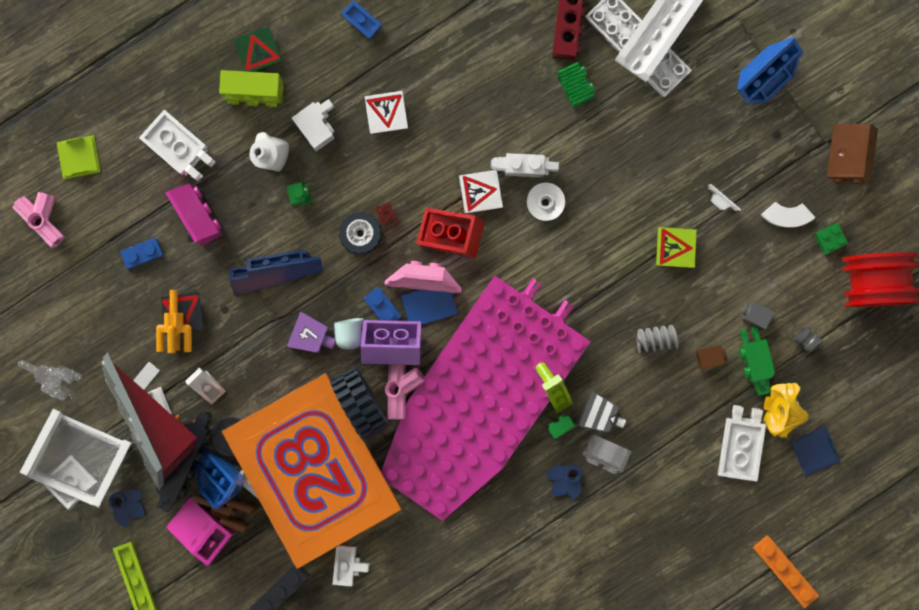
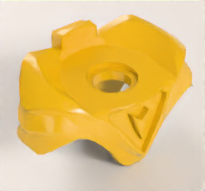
(783, 410)

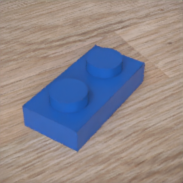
(361, 20)
(141, 253)
(382, 306)

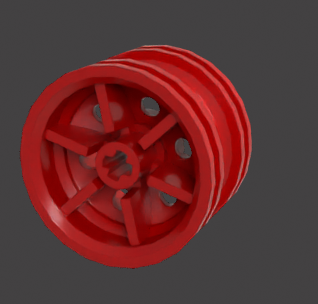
(881, 279)

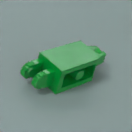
(757, 361)

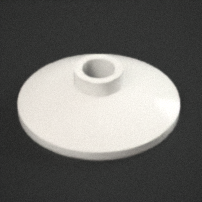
(552, 194)

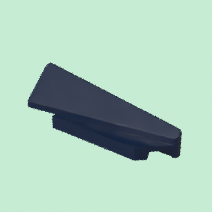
(272, 270)

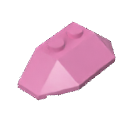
(424, 278)

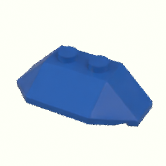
(769, 71)
(217, 479)

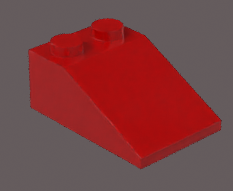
(451, 232)

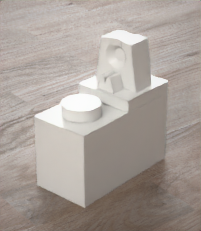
(312, 125)

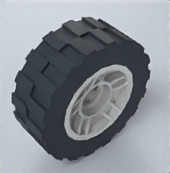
(363, 222)

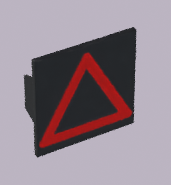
(190, 306)

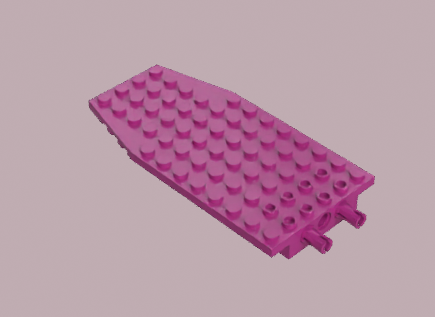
(479, 397)

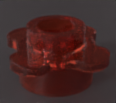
(386, 207)

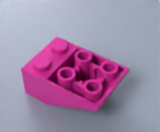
(200, 531)

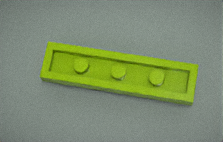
(134, 577)

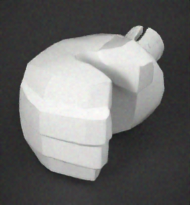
(269, 152)

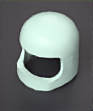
(348, 333)

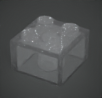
(607, 453)

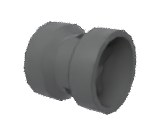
(807, 339)

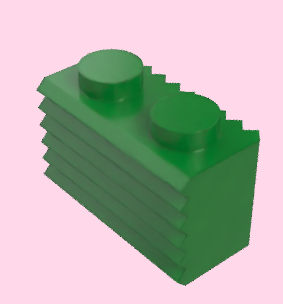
(576, 85)

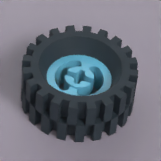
(359, 403)

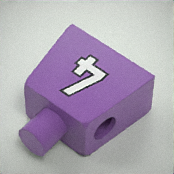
(310, 335)

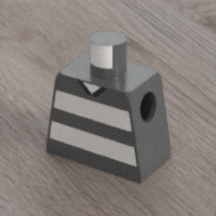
(600, 414)

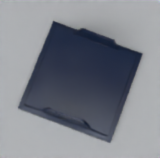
(815, 451)

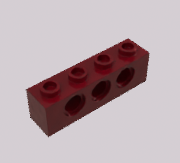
(565, 49)

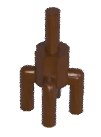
(229, 511)

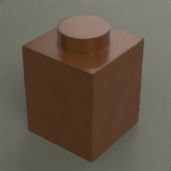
(711, 357)

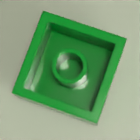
(830, 239)
(561, 426)

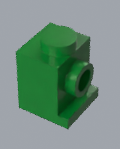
(299, 194)

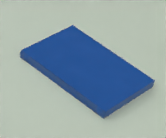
(428, 305)

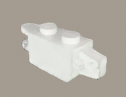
(524, 165)

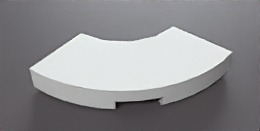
(787, 217)

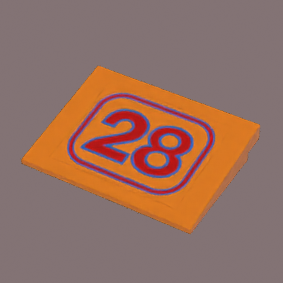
(311, 471)

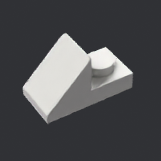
(205, 385)

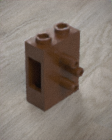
(852, 153)

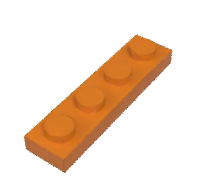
(785, 571)

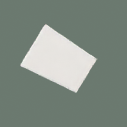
(146, 375)

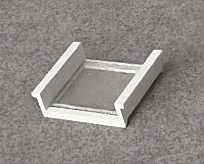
(75, 459)

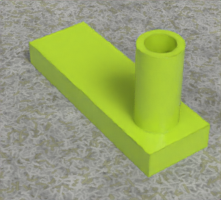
(554, 388)

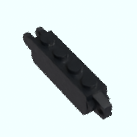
(176, 483)

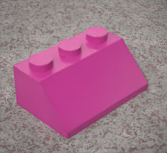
(194, 214)

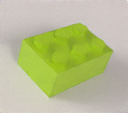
(251, 88)

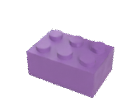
(391, 342)

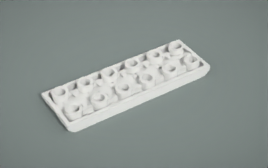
(617, 24)
(655, 36)

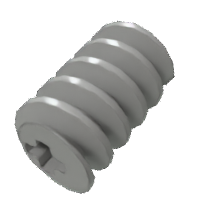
(657, 338)

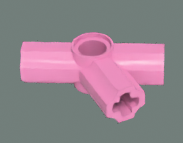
(41, 209)
(406, 382)

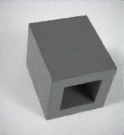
(757, 315)

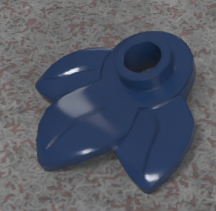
(563, 482)
(129, 508)

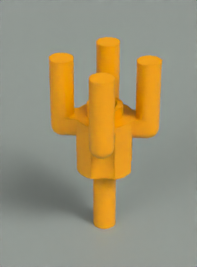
(173, 327)

